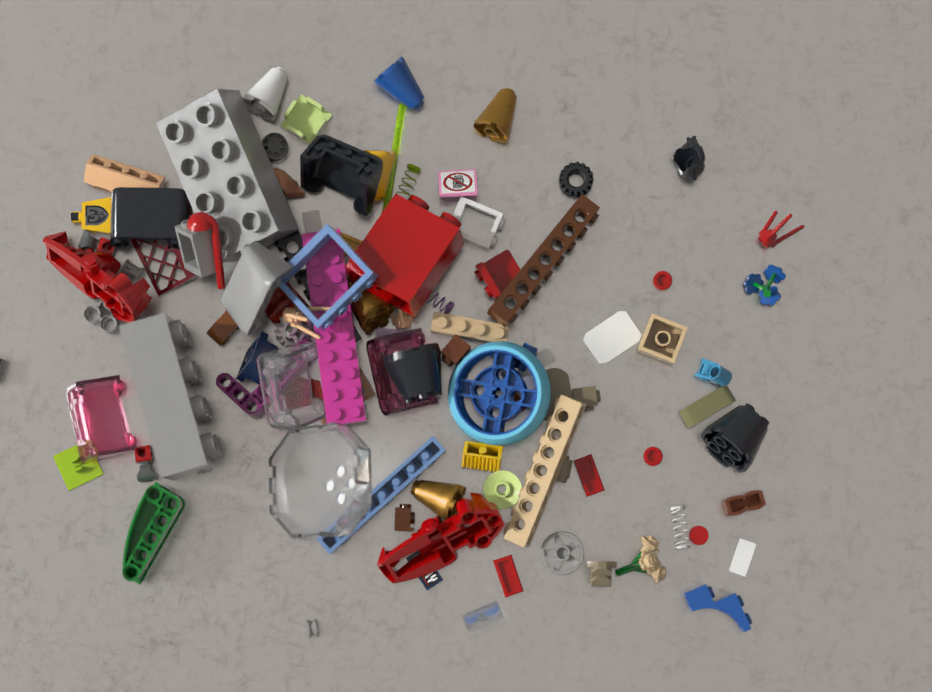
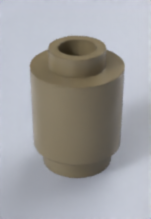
(565, 470)

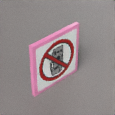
(457, 183)

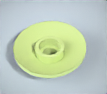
(507, 498)

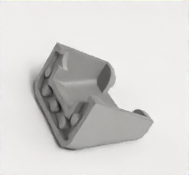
(253, 286)

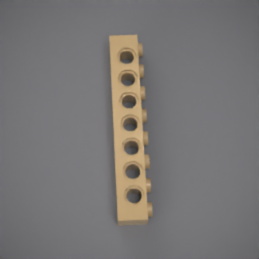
(575, 410)

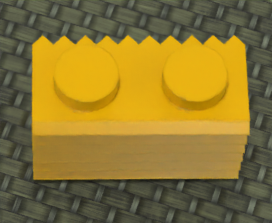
(482, 456)

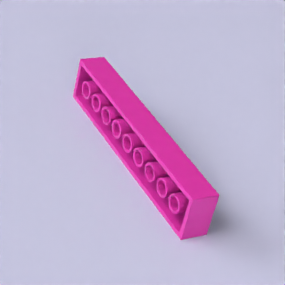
(337, 344)

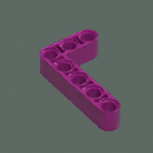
(248, 398)

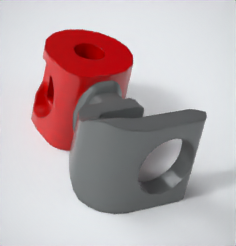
(102, 245)
(144, 457)

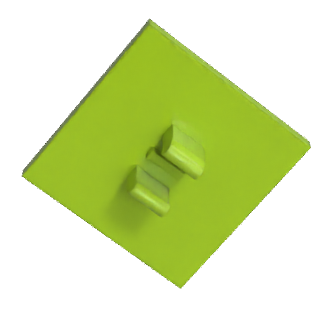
(73, 470)

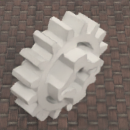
(294, 334)

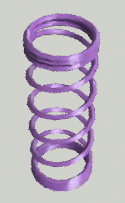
(449, 306)

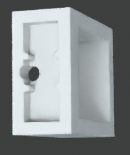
(498, 224)

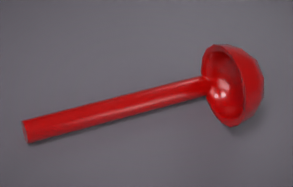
(202, 222)

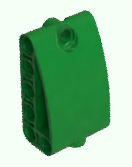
(147, 522)

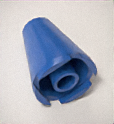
(401, 84)

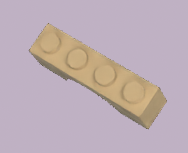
(468, 328)

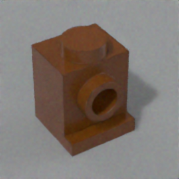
(404, 518)

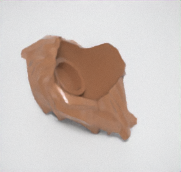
(289, 186)

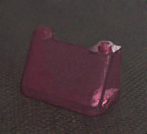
(387, 393)
(99, 418)

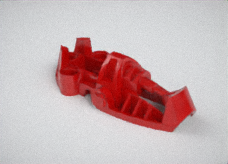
(96, 277)
(440, 539)

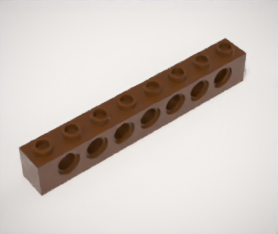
(582, 207)

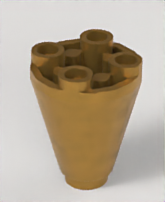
(371, 311)
(439, 496)

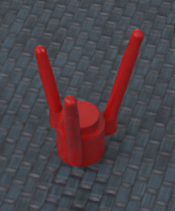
(768, 238)

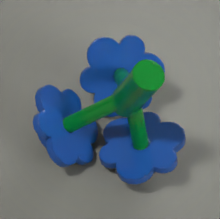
(769, 294)

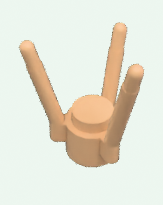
(295, 316)
(401, 320)

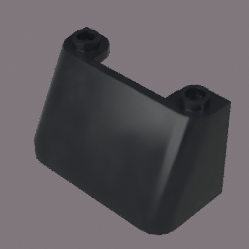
(342, 169)
(147, 214)

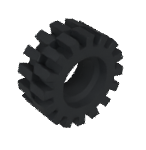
(576, 168)

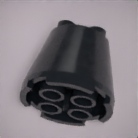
(416, 372)
(736, 437)

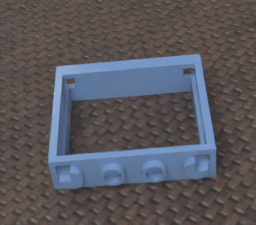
(350, 296)

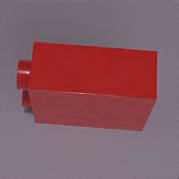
(408, 252)

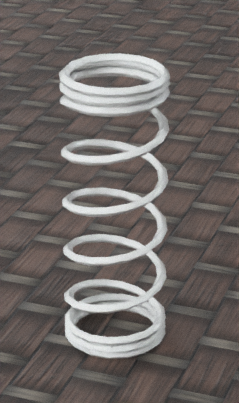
(679, 508)

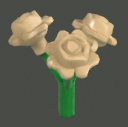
(647, 561)

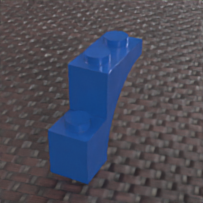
(702, 598)

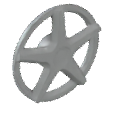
(562, 553)

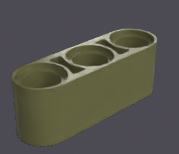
(707, 406)

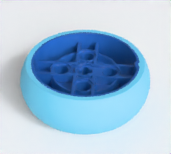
(504, 358)

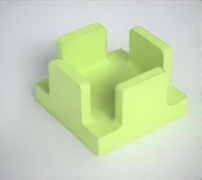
(305, 119)

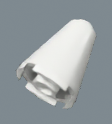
(266, 94)

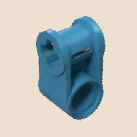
(713, 373)

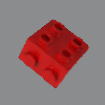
(497, 273)

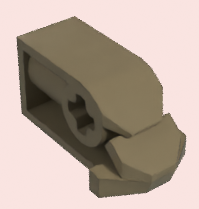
(601, 573)

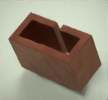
(455, 350)

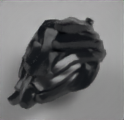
(690, 159)

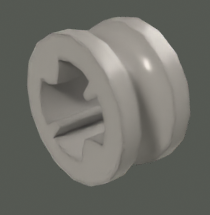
(312, 628)

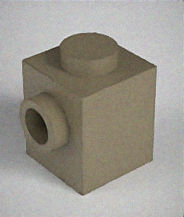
(587, 395)

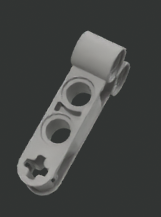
(104, 313)

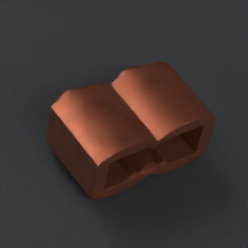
(739, 504)

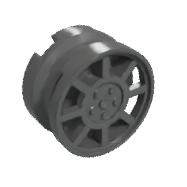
(275, 146)

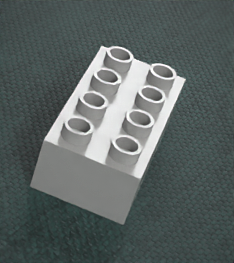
(227, 171)
(168, 396)

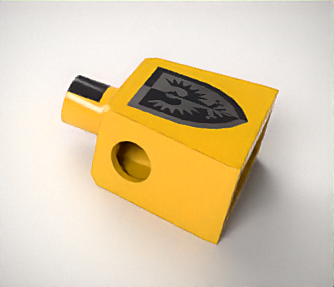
(94, 216)

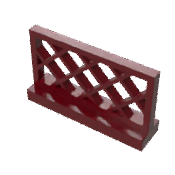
(189, 275)

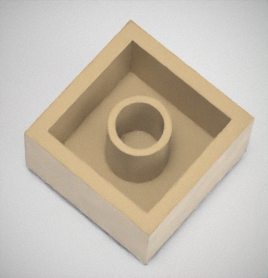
(662, 339)

